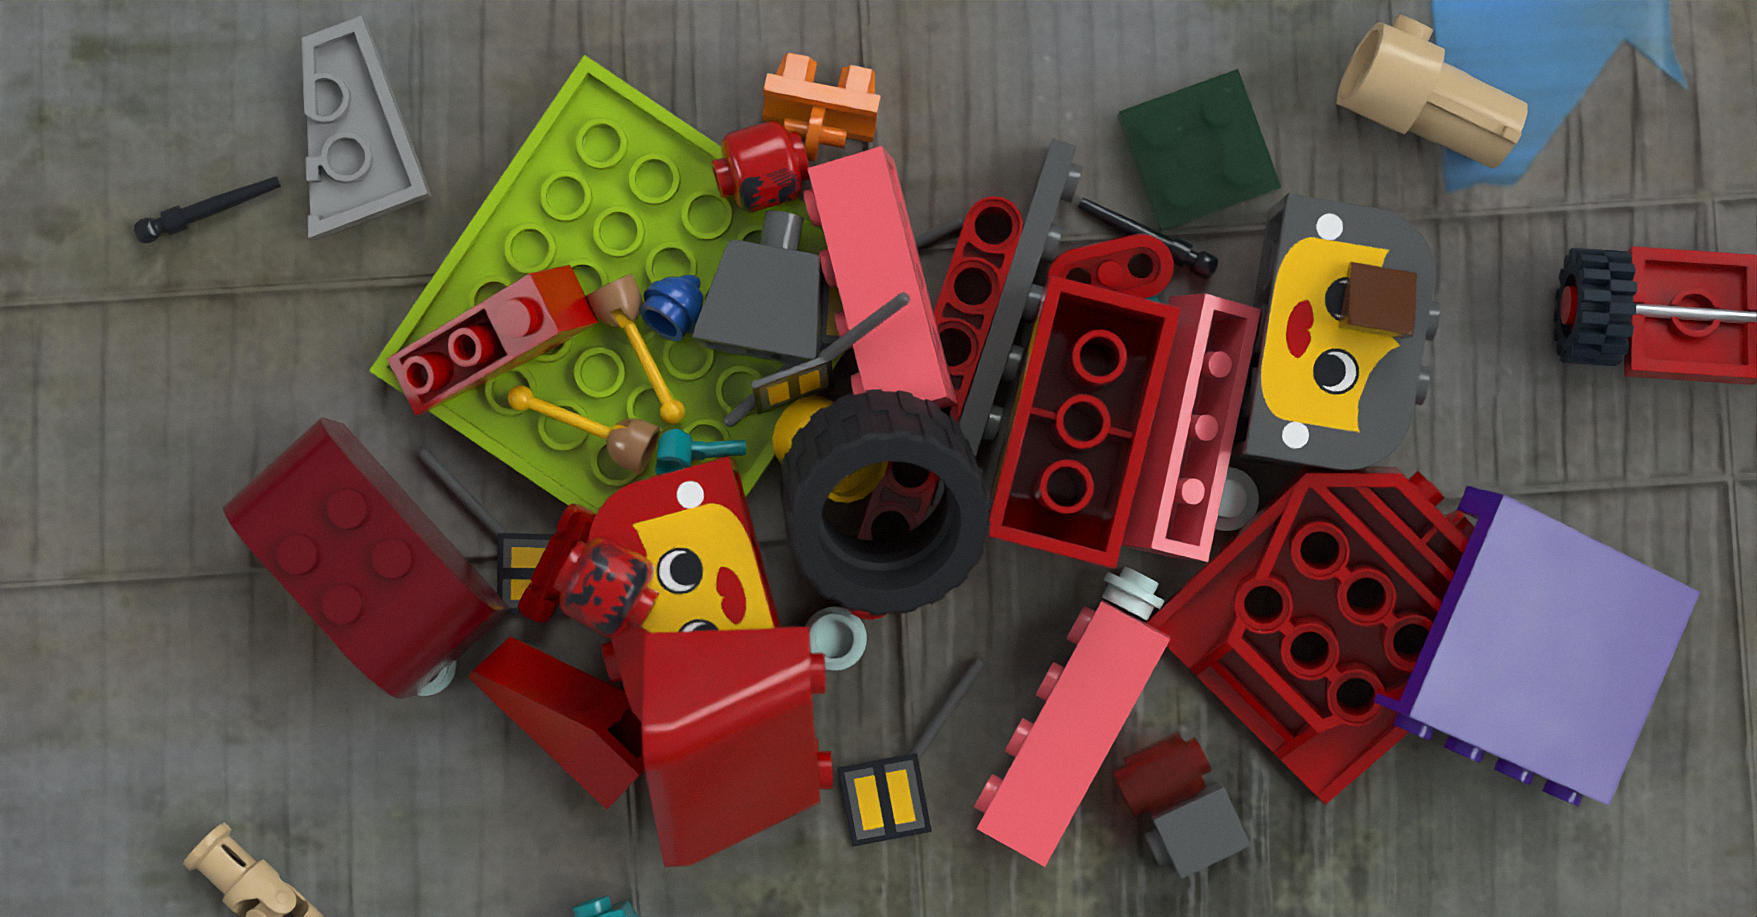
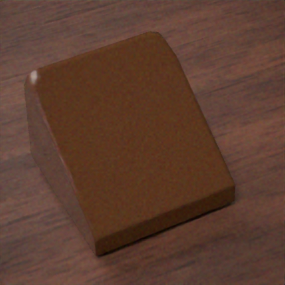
(1379, 301)

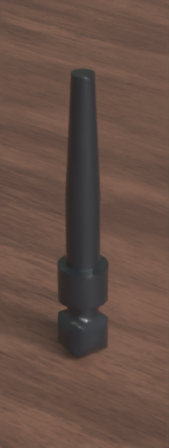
(177, 218)
(1202, 263)

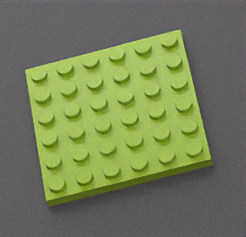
(612, 194)

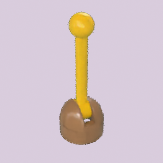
(619, 307)
(628, 442)

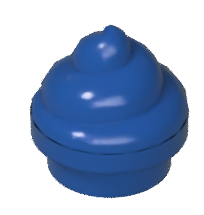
(673, 306)

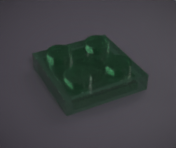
(1199, 150)

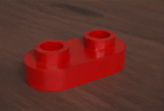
(1109, 261)

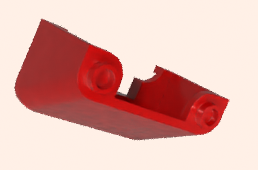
(730, 735)

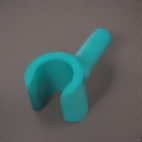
(678, 449)

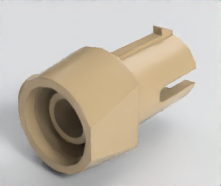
(1408, 87)

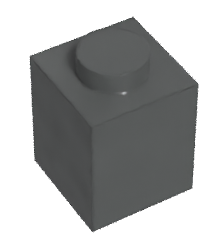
(1196, 832)

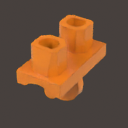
(818, 110)

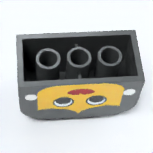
(1323, 390)

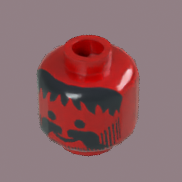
(761, 166)
(606, 586)

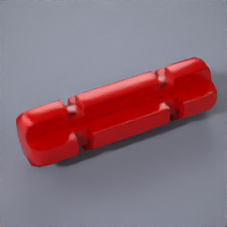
(540, 597)

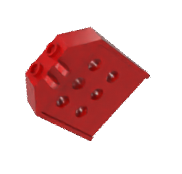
(1383, 532)

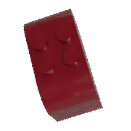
(364, 560)

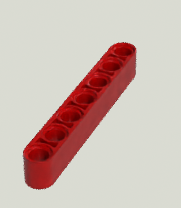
(970, 322)

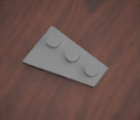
(357, 138)

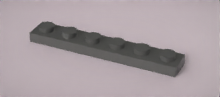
(1018, 298)

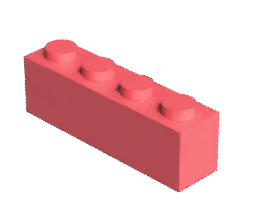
(871, 262)
(1193, 428)
(1073, 731)

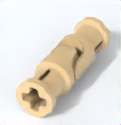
(249, 885)

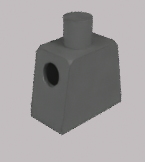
(766, 297)

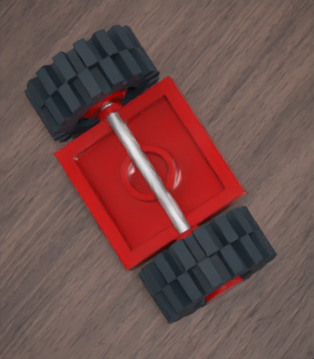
(1663, 309)

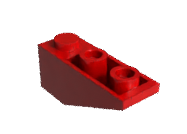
(493, 338)
(568, 714)

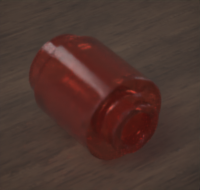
(1162, 774)

